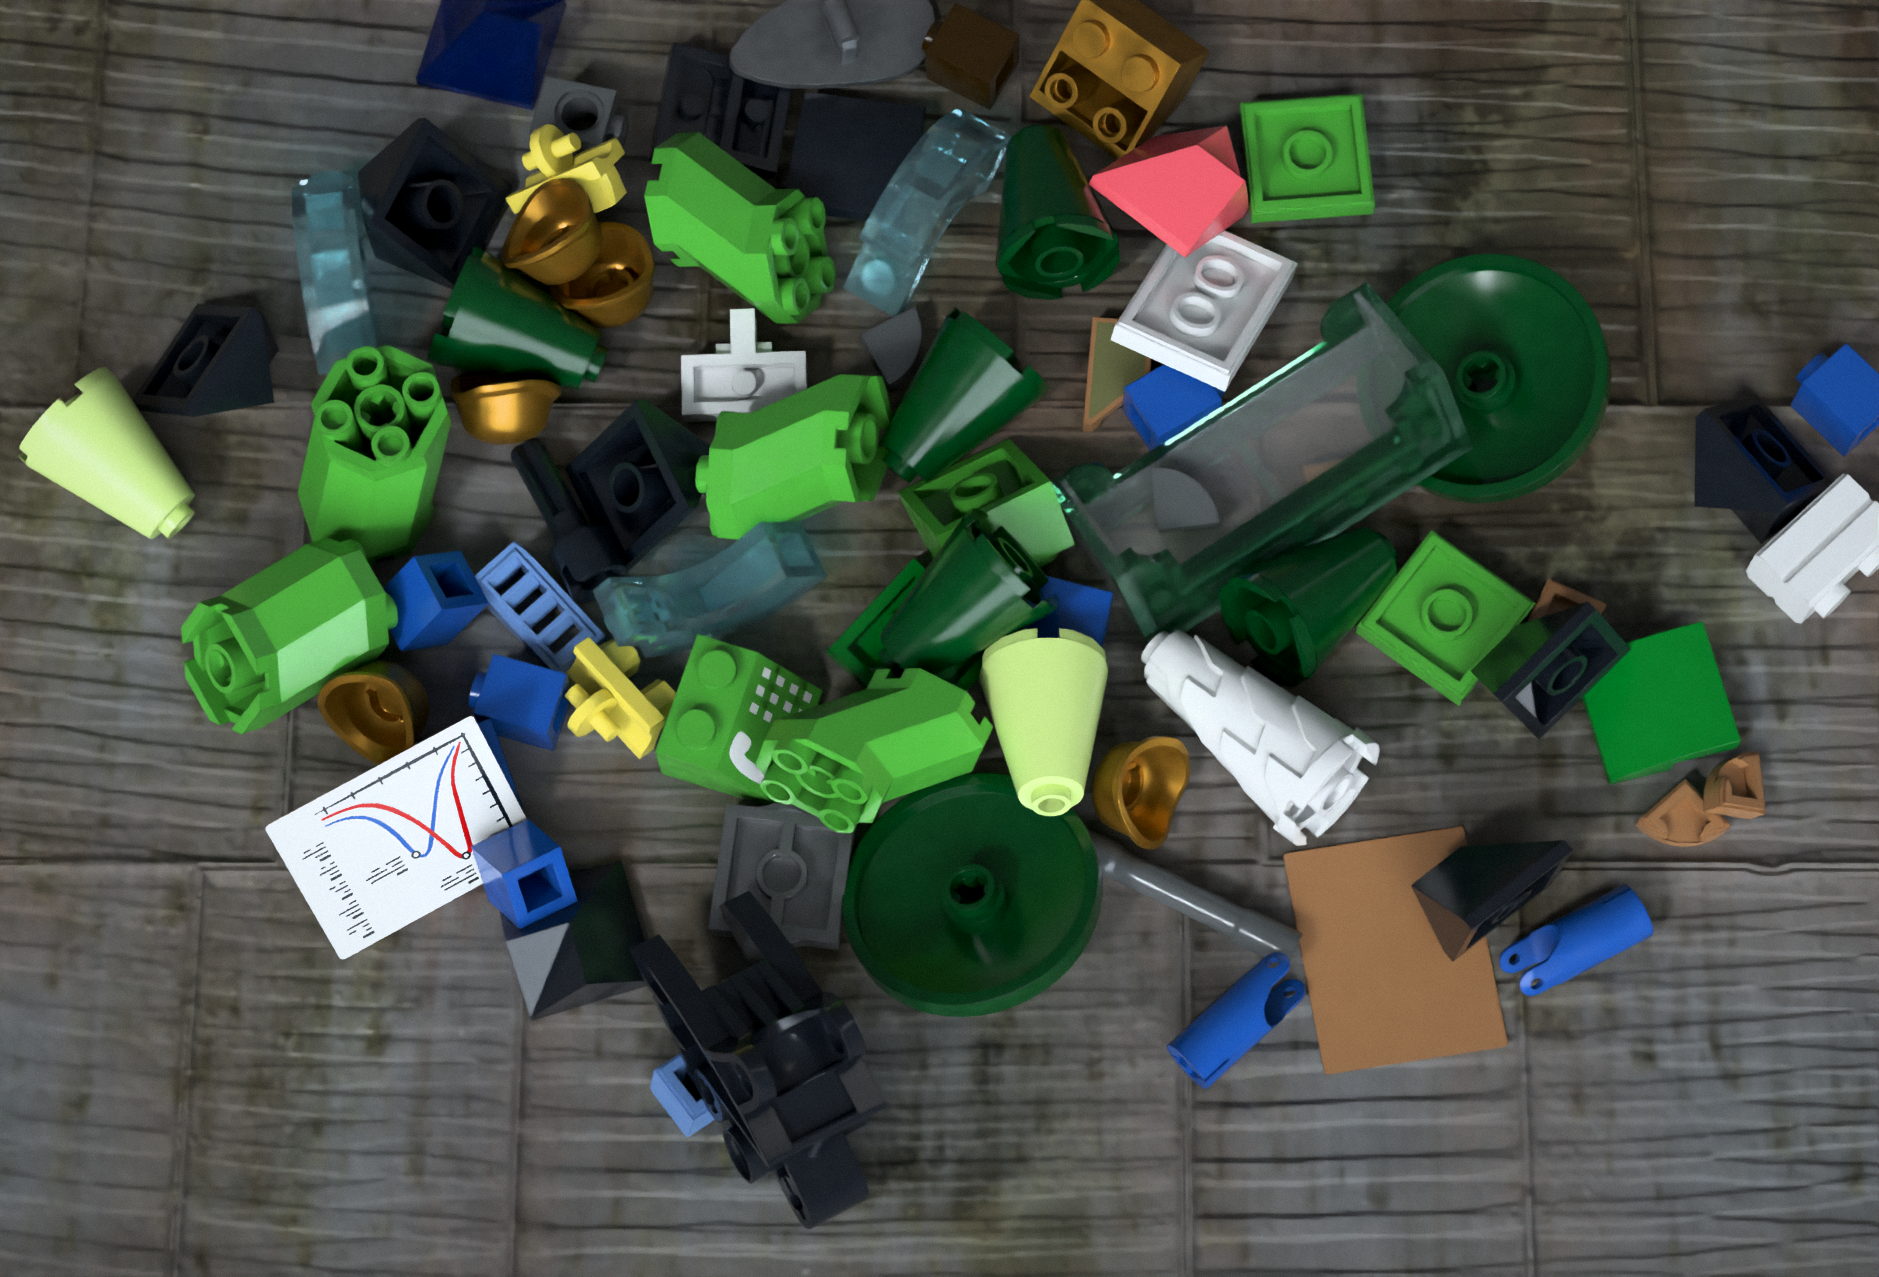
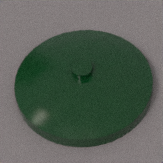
(1520, 366)
(971, 897)

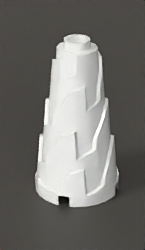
(1275, 744)

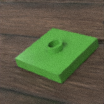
(1306, 158)
(1443, 616)

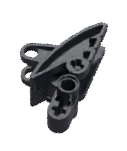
(772, 1063)

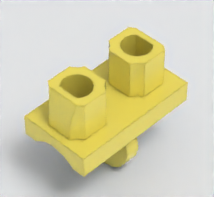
(590, 169)
(611, 702)

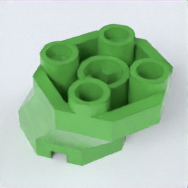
(739, 228)
(375, 452)
(796, 455)
(286, 633)
(871, 747)

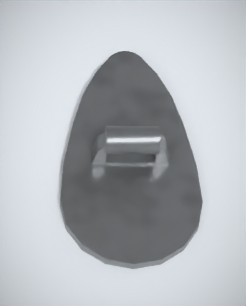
(833, 43)

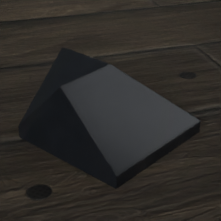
(429, 203)
(212, 364)
(1753, 466)
(639, 478)
(1551, 664)
(1484, 887)
(581, 949)

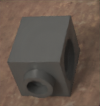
(569, 101)

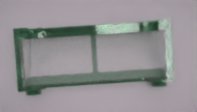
(1280, 462)

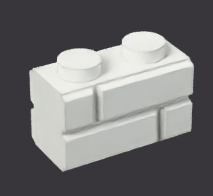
(1820, 551)

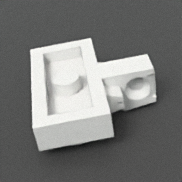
(740, 374)

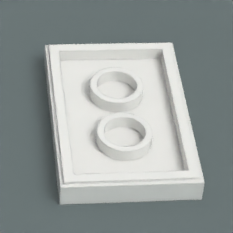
(1205, 307)

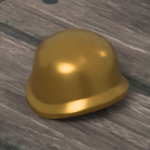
(554, 234)
(617, 282)
(501, 407)
(376, 709)
(1141, 787)

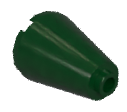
(1050, 219)
(514, 328)
(957, 399)
(966, 600)
(1307, 601)

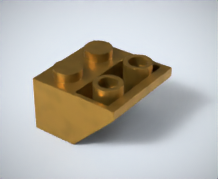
(1118, 73)

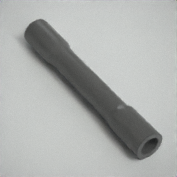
(1242, 925)

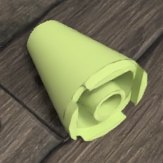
(110, 457)
(1045, 712)

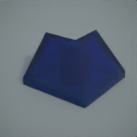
(491, 48)

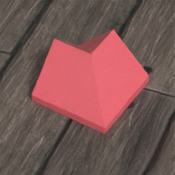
(1179, 186)

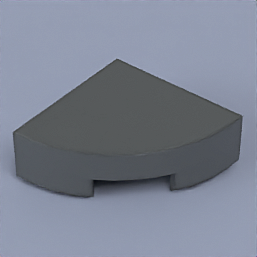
(894, 347)
(1181, 502)

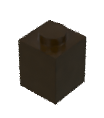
(970, 55)

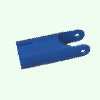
(1579, 940)
(1236, 1021)

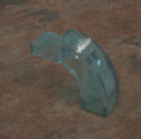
(922, 198)
(333, 266)
(715, 597)

